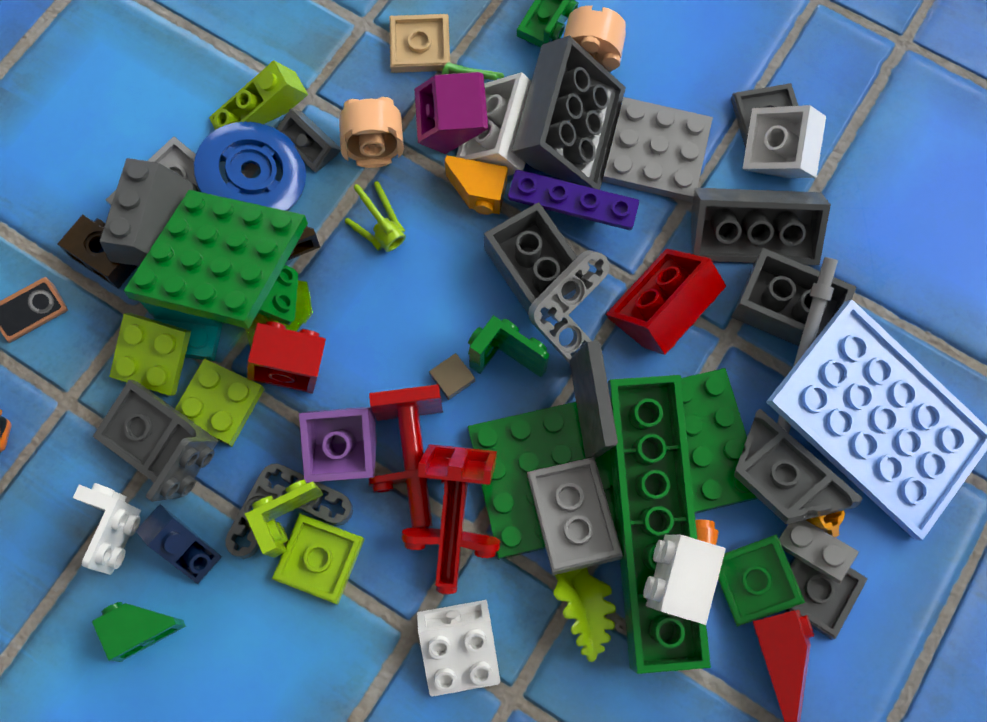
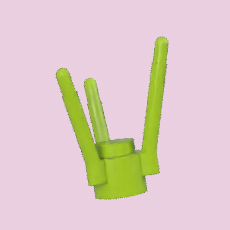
(387, 233)

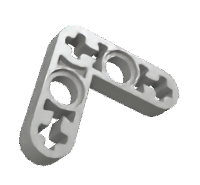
(561, 307)

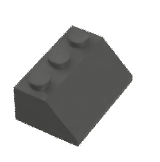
(141, 209)

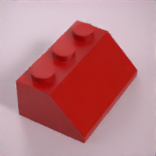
(667, 299)

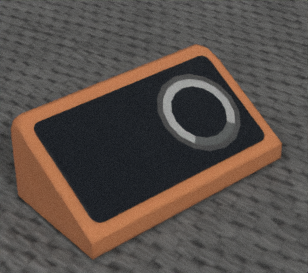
(30, 309)

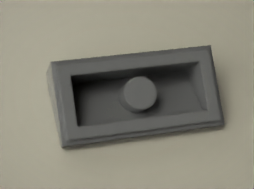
(311, 141)

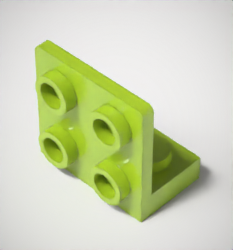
(268, 532)

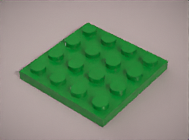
(217, 258)

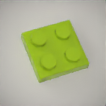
(150, 353)
(219, 401)

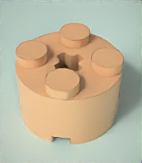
(599, 34)
(371, 132)

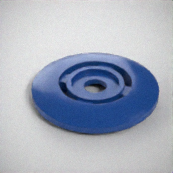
(255, 144)

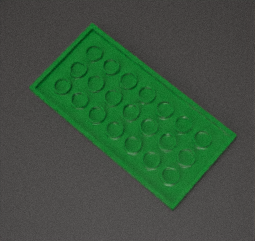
(555, 438)

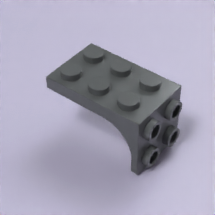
(156, 441)

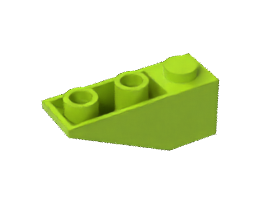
(263, 98)

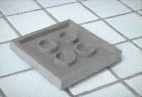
(658, 149)

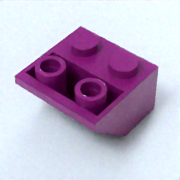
(450, 110)

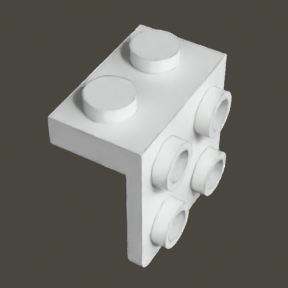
(116, 526)

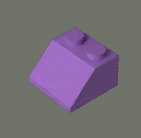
(338, 444)

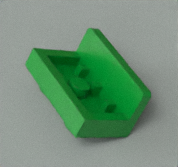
(545, 21)

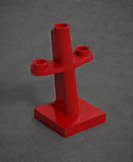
(408, 406)
(457, 469)

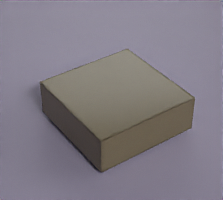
(452, 376)

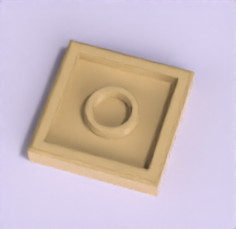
(419, 43)

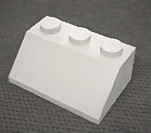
(504, 110)

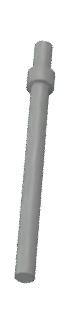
(821, 293)

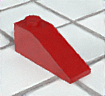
(786, 654)

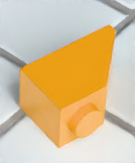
(478, 183)

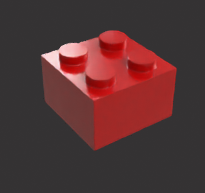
(285, 356)

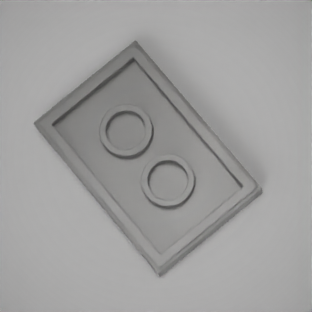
(574, 516)

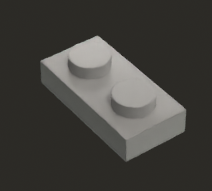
(818, 549)

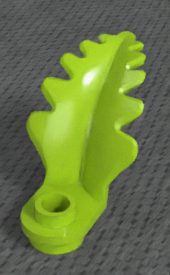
(588, 607)

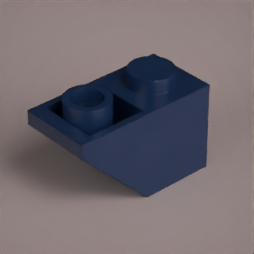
(178, 544)

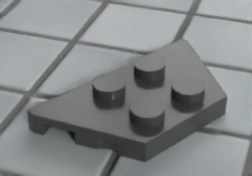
(789, 476)

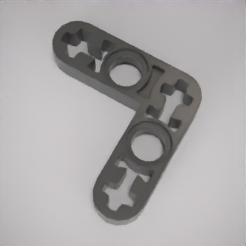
(262, 489)

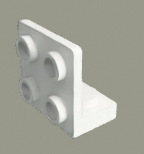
(458, 648)

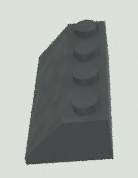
(742, 222)

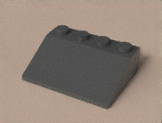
(569, 115)

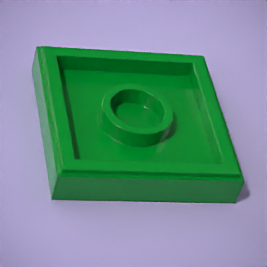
(758, 581)

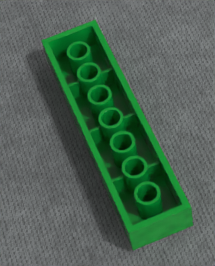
(653, 501)

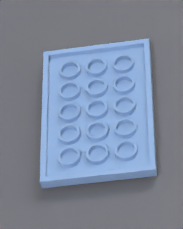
(881, 419)

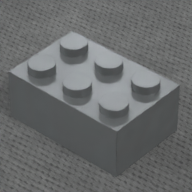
(530, 255)
(779, 297)

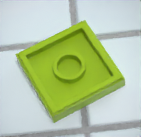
(318, 559)

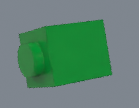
(130, 629)

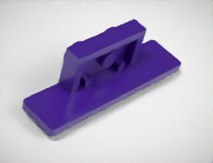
(574, 199)

